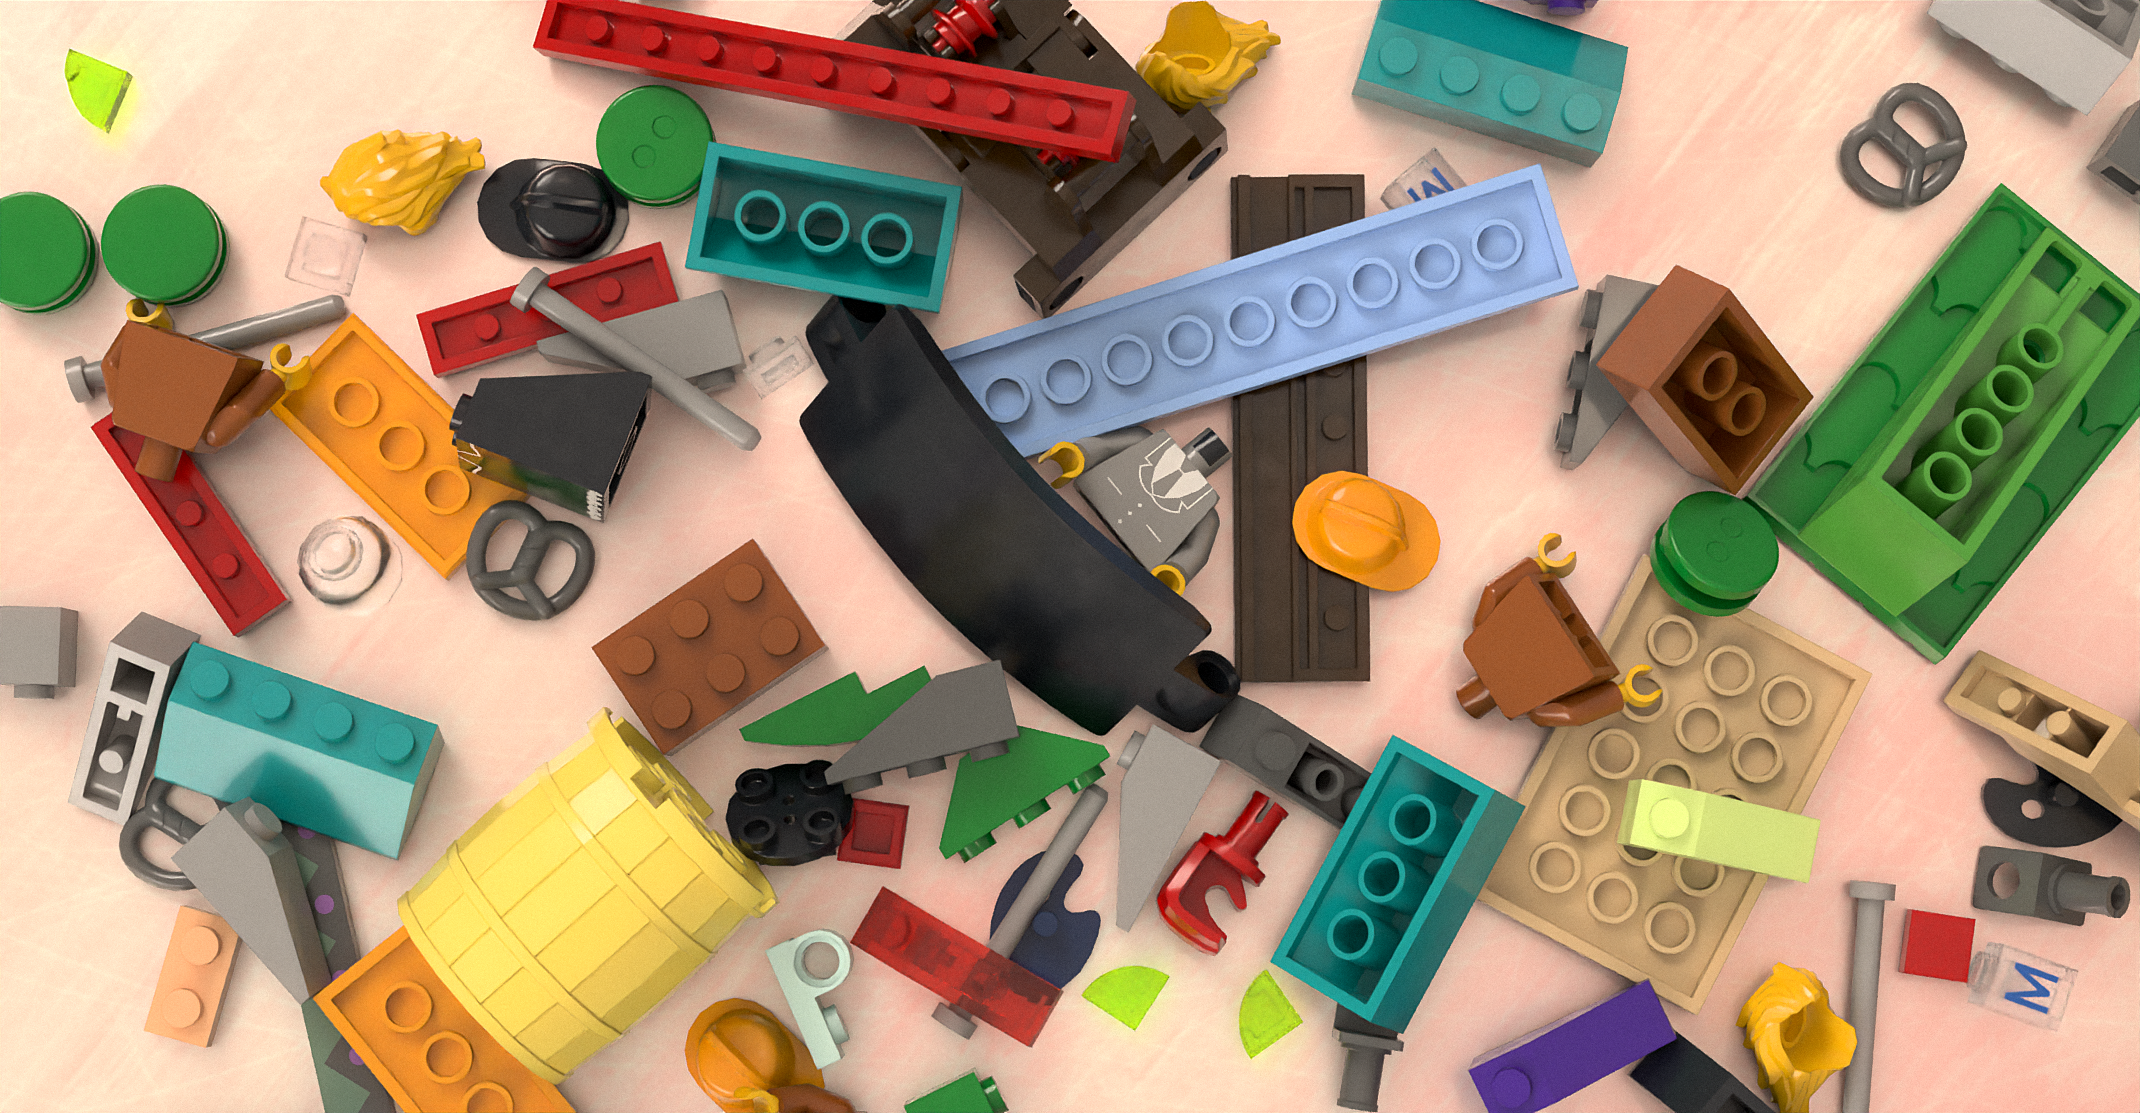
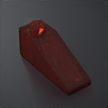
(956, 966)

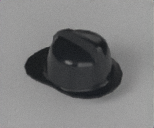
(552, 211)

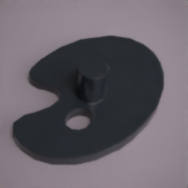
(2066, 814)

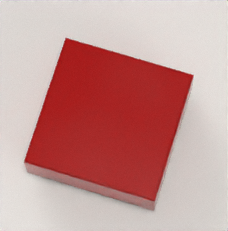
(876, 834)
(1937, 945)

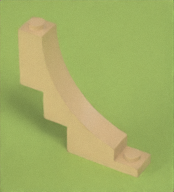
(2054, 730)

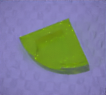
(96, 88)
(1126, 992)
(1264, 1014)

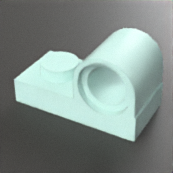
(820, 1026)

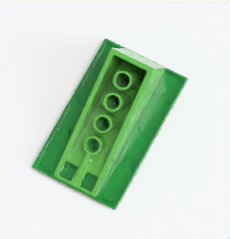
(1962, 426)

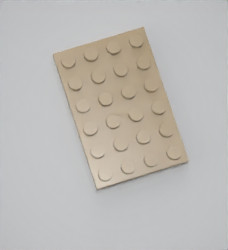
(1737, 717)

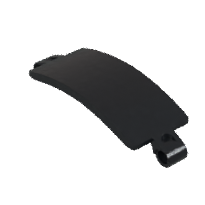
(994, 537)

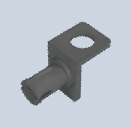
(2049, 887)
(1364, 1058)

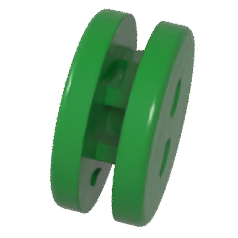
(654, 146)
(165, 245)
(44, 253)
(1714, 553)

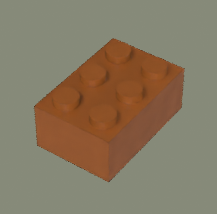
(1705, 379)
(710, 648)

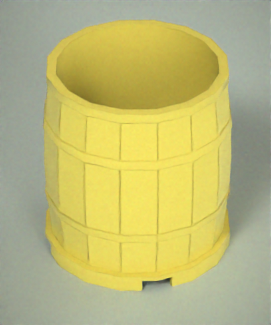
(582, 900)

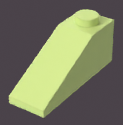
(1718, 830)

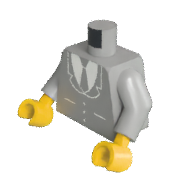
(1149, 495)

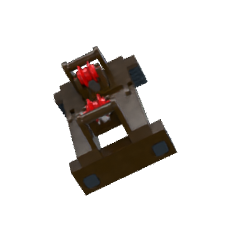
(1042, 213)

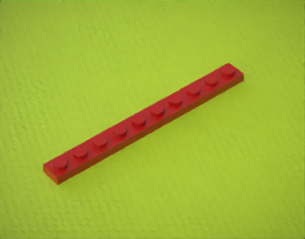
(840, 76)

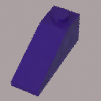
(1572, 1051)

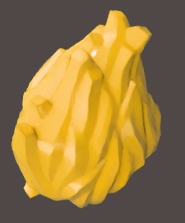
(1202, 55)
(400, 177)
(1795, 1036)

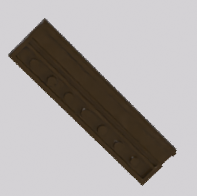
(1288, 611)

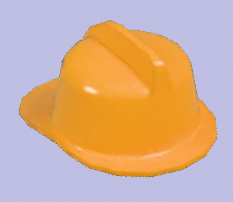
(1366, 531)
(745, 1046)

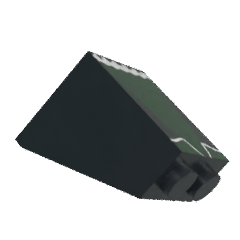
(554, 434)

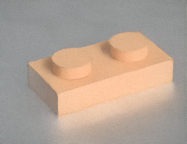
(194, 977)

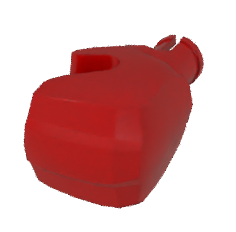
(1221, 865)

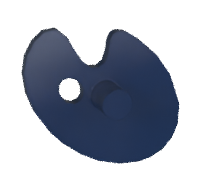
(1057, 939)

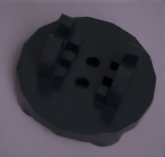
(774, 798)

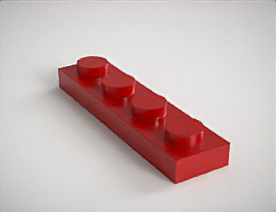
(493, 329)
(201, 533)

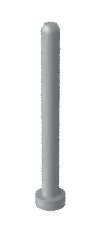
(535, 293)
(86, 377)
(1033, 894)
(1865, 989)

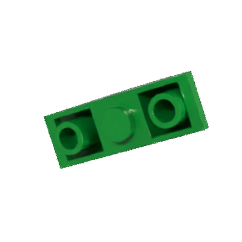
(1015, 787)

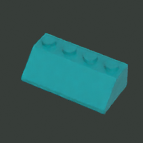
(1495, 74)
(825, 227)
(297, 750)
(1397, 885)

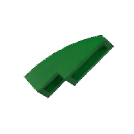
(834, 713)

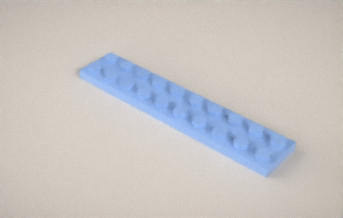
(1272, 314)

